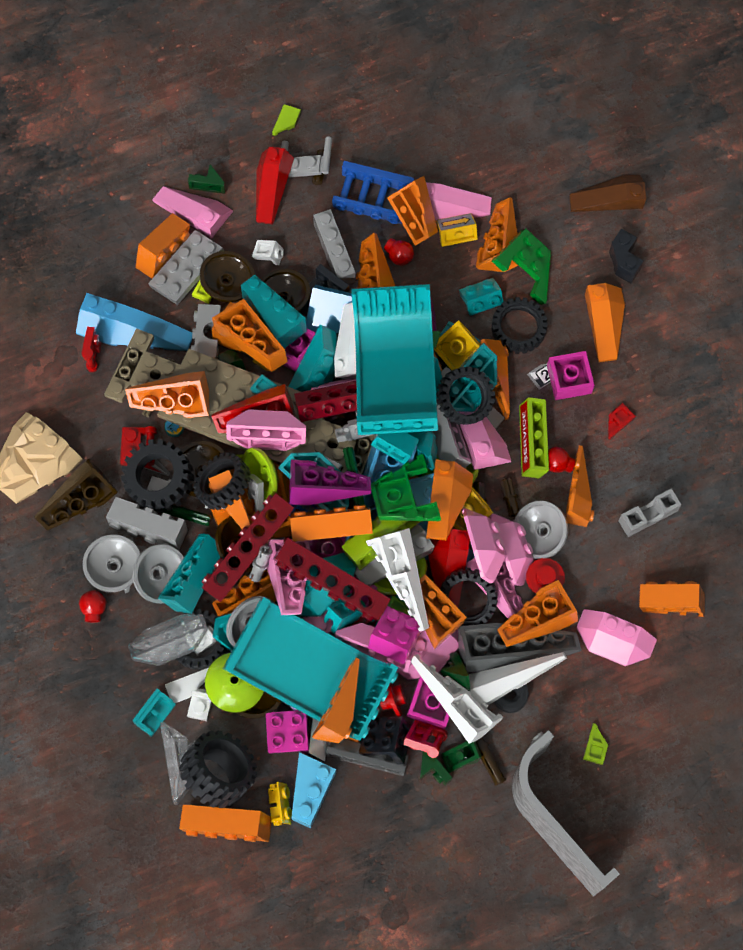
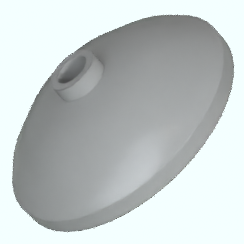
(537, 517)
(105, 553)
(159, 558)
(240, 617)

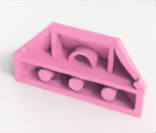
(266, 430)
(486, 544)
(516, 549)
(359, 637)
(615, 638)
(429, 656)

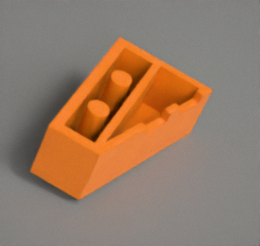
(415, 210)
(161, 245)
(672, 598)
(441, 613)

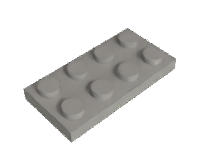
(183, 268)

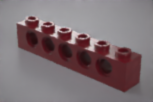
(326, 401)
(219, 590)
(377, 601)

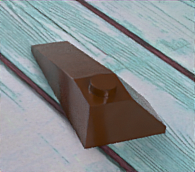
(615, 194)

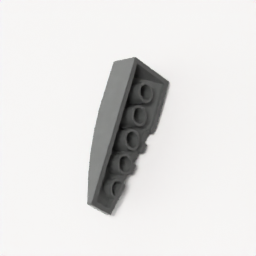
(484, 649)

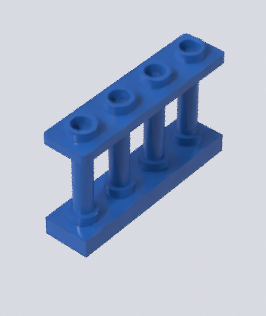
(368, 176)

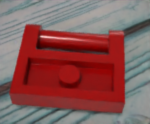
(90, 349)
(131, 438)
(419, 735)

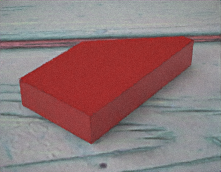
(619, 419)

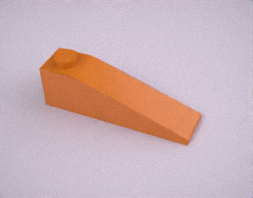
(606, 314)
(450, 490)
(579, 500)
(543, 614)

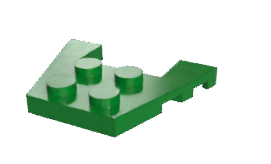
(532, 258)
(395, 498)

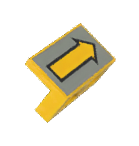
(457, 229)

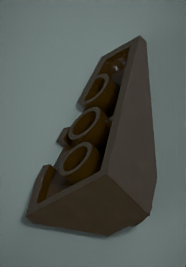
(80, 492)

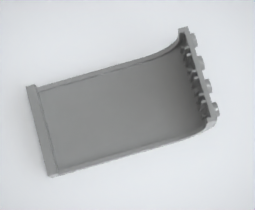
(549, 828)

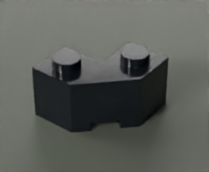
(625, 264)

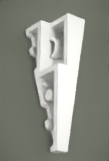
(399, 560)
(496, 682)
(469, 715)

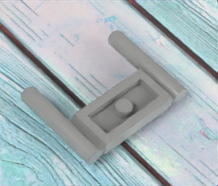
(311, 164)

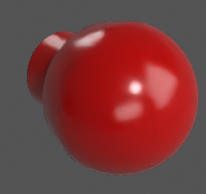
(399, 251)
(560, 460)
(92, 605)

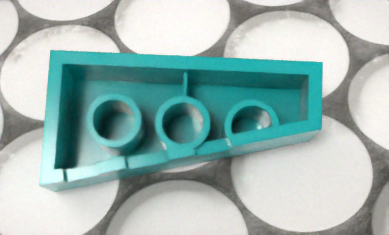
(274, 311)
(186, 583)

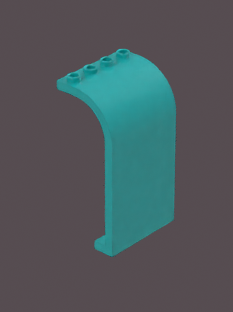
(394, 360)
(306, 666)

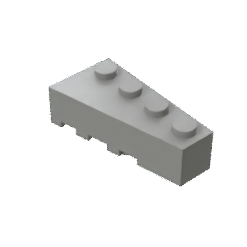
(147, 523)

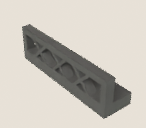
(349, 752)

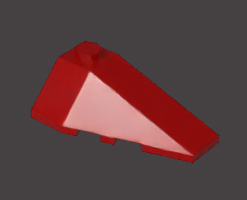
(270, 182)
(271, 400)
(449, 557)

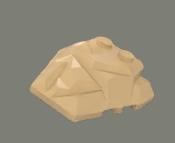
(33, 458)

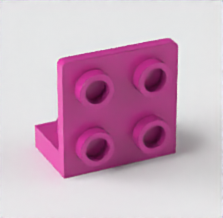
(287, 732)

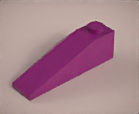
(317, 484)

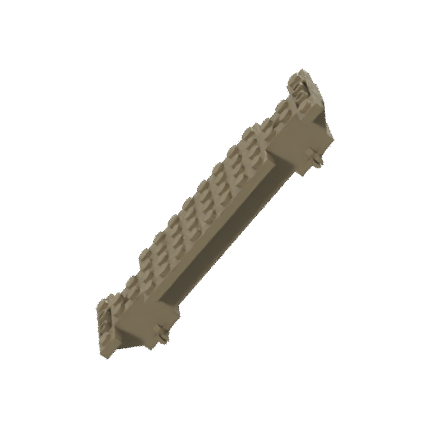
(226, 387)

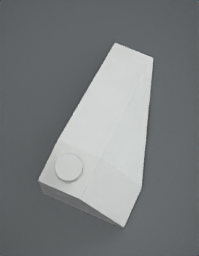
(345, 349)

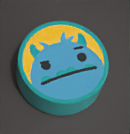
(173, 430)

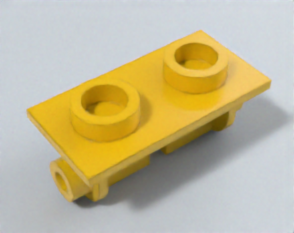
(282, 812)

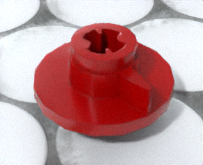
(544, 572)
(394, 699)

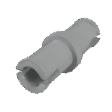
(260, 563)

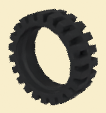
(523, 305)
(486, 394)
(231, 490)
(490, 589)
(200, 663)

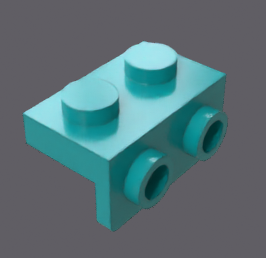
(482, 296)

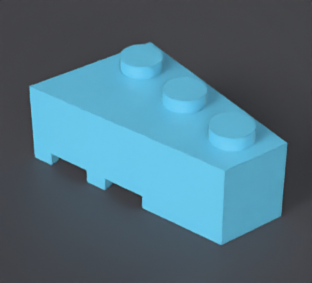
(311, 787)

